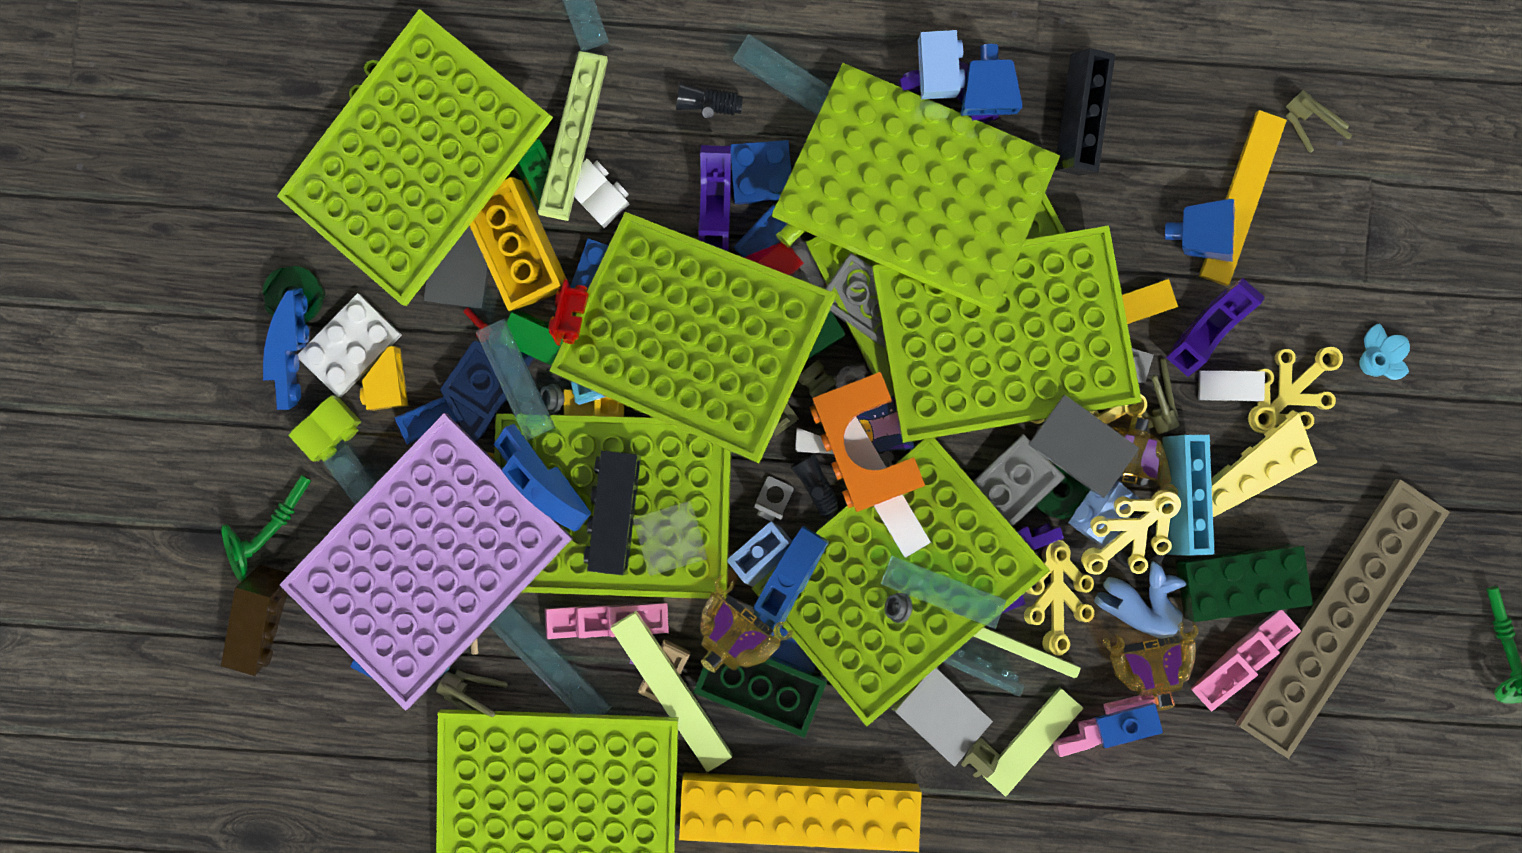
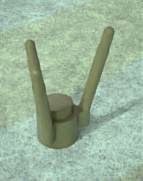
(1305, 105)
(1164, 416)
(453, 690)

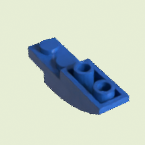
(284, 337)
(542, 487)
(790, 577)

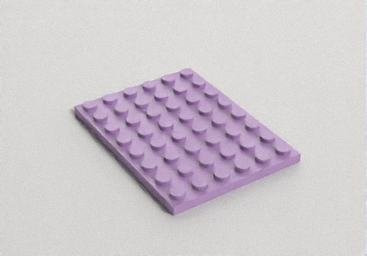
(425, 562)

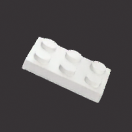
(349, 345)

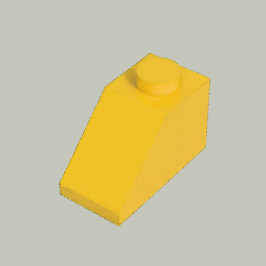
(385, 382)

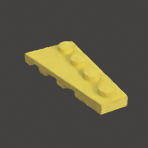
(1272, 460)

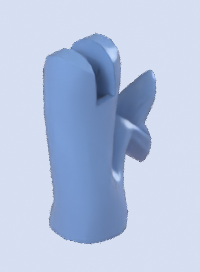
(1157, 621)

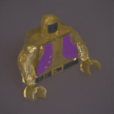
(1150, 462)
(735, 634)
(1155, 665)

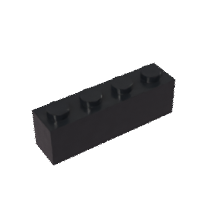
(1085, 111)
(613, 512)

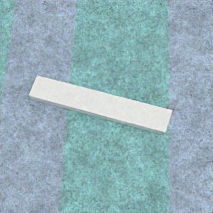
(894, 512)

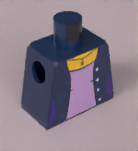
(883, 428)

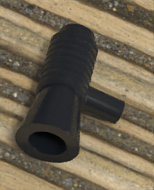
(709, 100)
(817, 486)

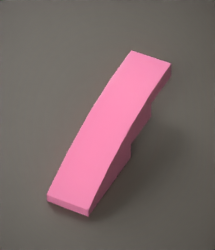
(597, 619)
(1244, 659)
(1089, 733)

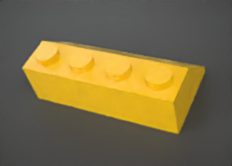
(517, 247)

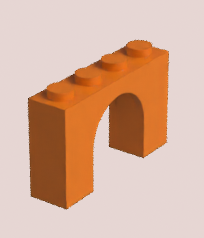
(835, 412)

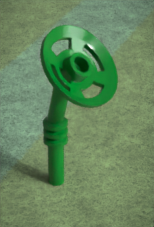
(239, 551)
(1505, 633)

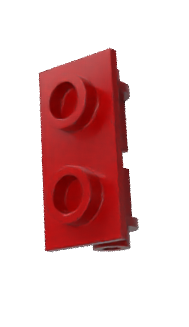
(564, 324)

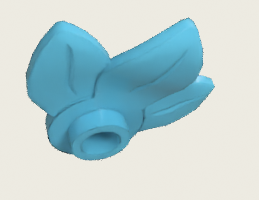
(1387, 352)

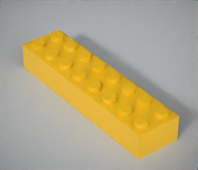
(800, 812)

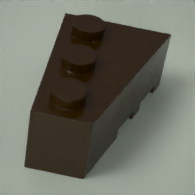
(254, 620)

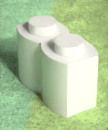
(599, 195)

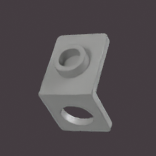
(771, 510)

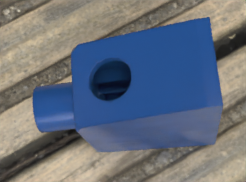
(991, 85)
(1206, 230)

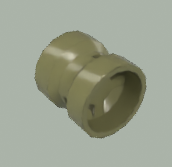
(823, 381)

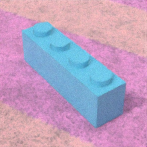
(1190, 473)

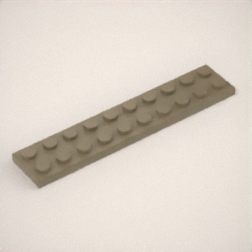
(1342, 618)

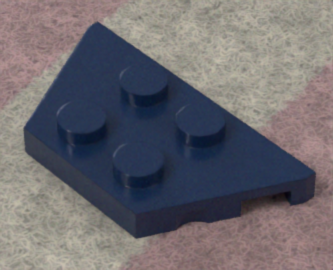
(475, 391)

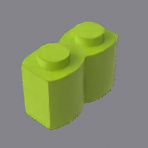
(325, 429)

